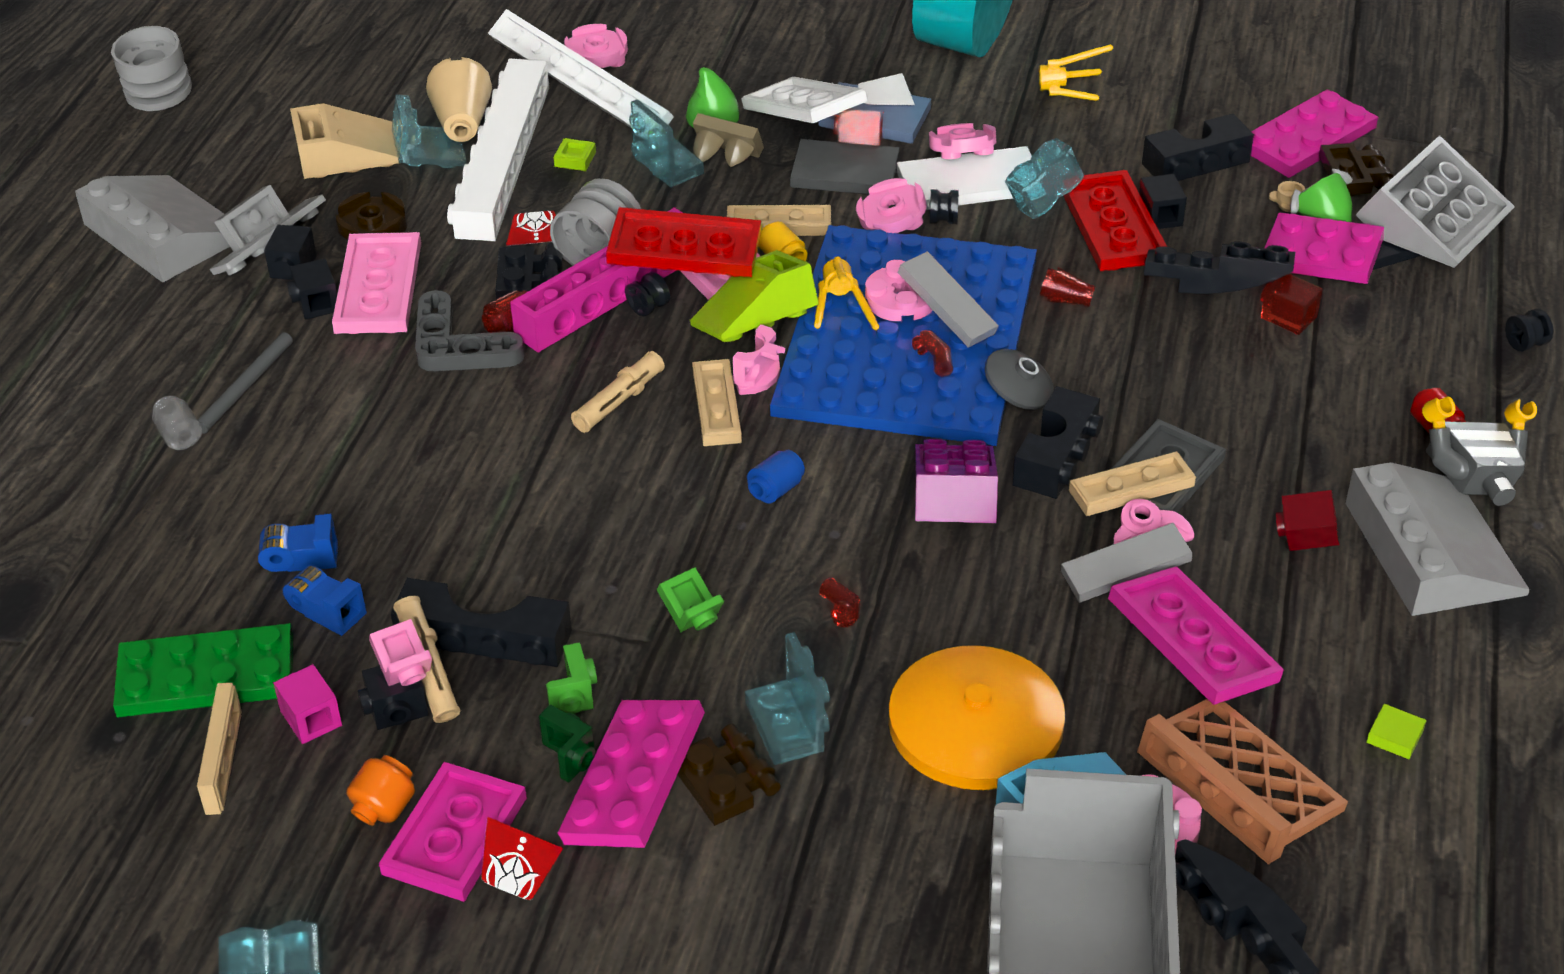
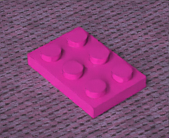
(1328, 246)
(446, 831)

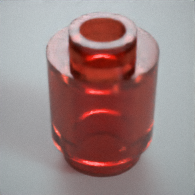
(498, 314)

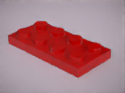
(1113, 220)
(684, 242)

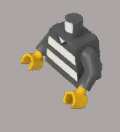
(1479, 455)

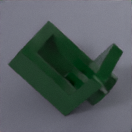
(569, 738)

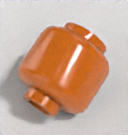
(380, 790)

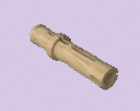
(628, 382)
(435, 682)

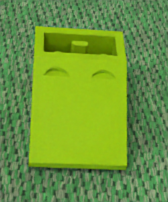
(777, 289)

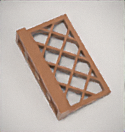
(1222, 790)

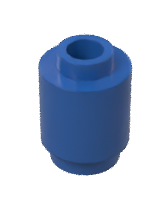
(775, 476)

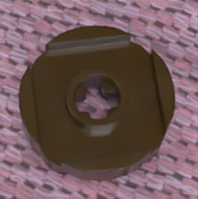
(371, 214)

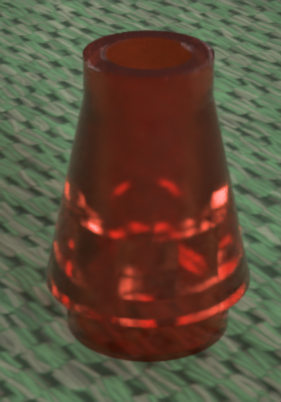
(1066, 288)

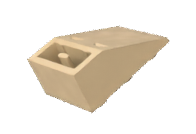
(341, 140)

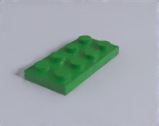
(186, 668)

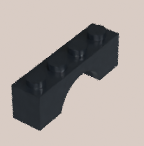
(526, 633)

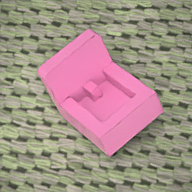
(401, 654)

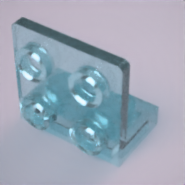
(422, 144)
(659, 150)
(792, 710)

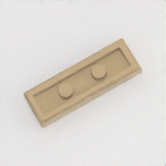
(800, 219)
(716, 402)
(1130, 482)
(219, 749)

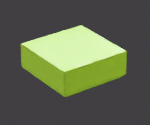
(574, 154)
(1396, 731)

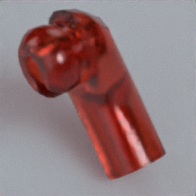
(938, 348)
(845, 602)

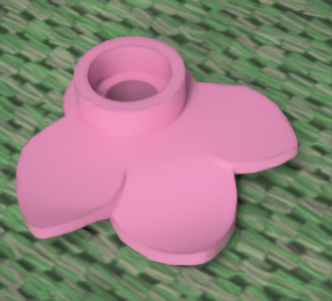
(1156, 518)

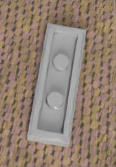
(948, 299)
(1125, 561)

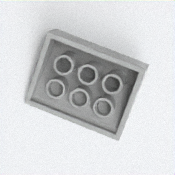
(1437, 206)
(152, 221)
(1430, 539)

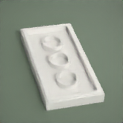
(804, 99)
(975, 176)

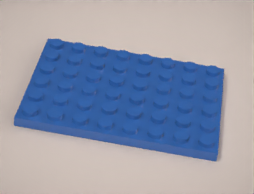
(875, 376)

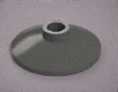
(1018, 379)

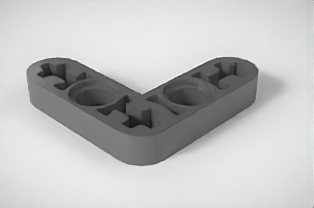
(435, 347)

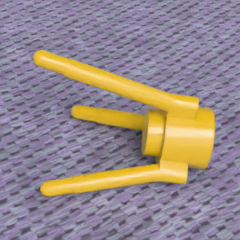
(1054, 76)
(839, 281)

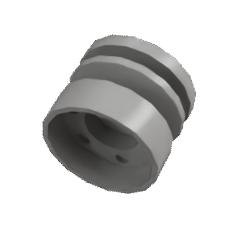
(151, 68)
(588, 219)

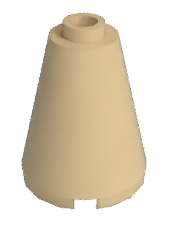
(459, 96)

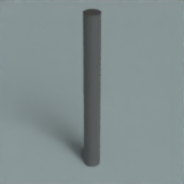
(244, 381)

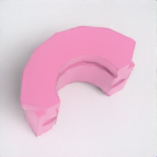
(758, 369)

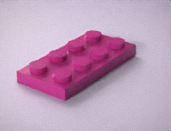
(1295, 137)
(1195, 635)
(632, 773)

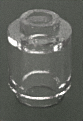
(176, 423)

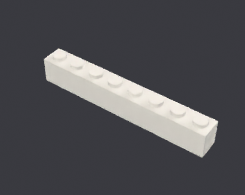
(499, 151)

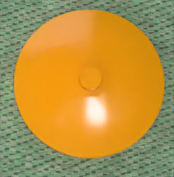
(975, 715)

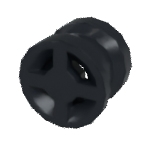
(944, 206)
(647, 294)
(1529, 330)

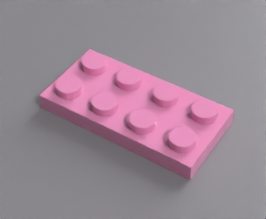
(377, 283)

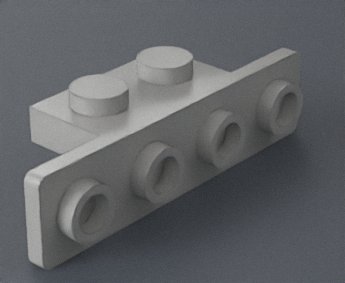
(253, 223)

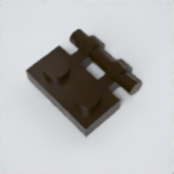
(1363, 166)
(716, 784)

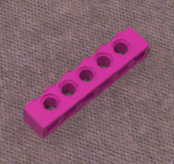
(573, 298)

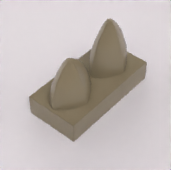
(737, 139)

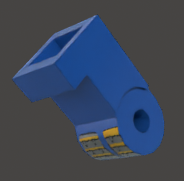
(299, 546)
(323, 597)

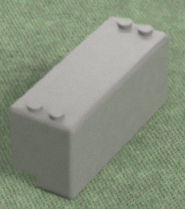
(1084, 877)

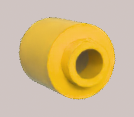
(779, 237)

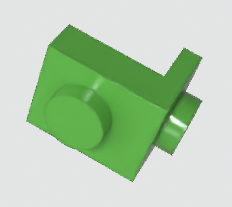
(690, 601)
(575, 691)

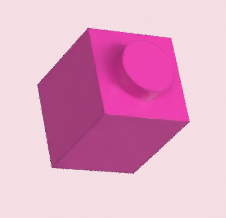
(307, 704)

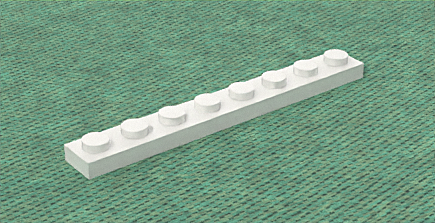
(571, 68)

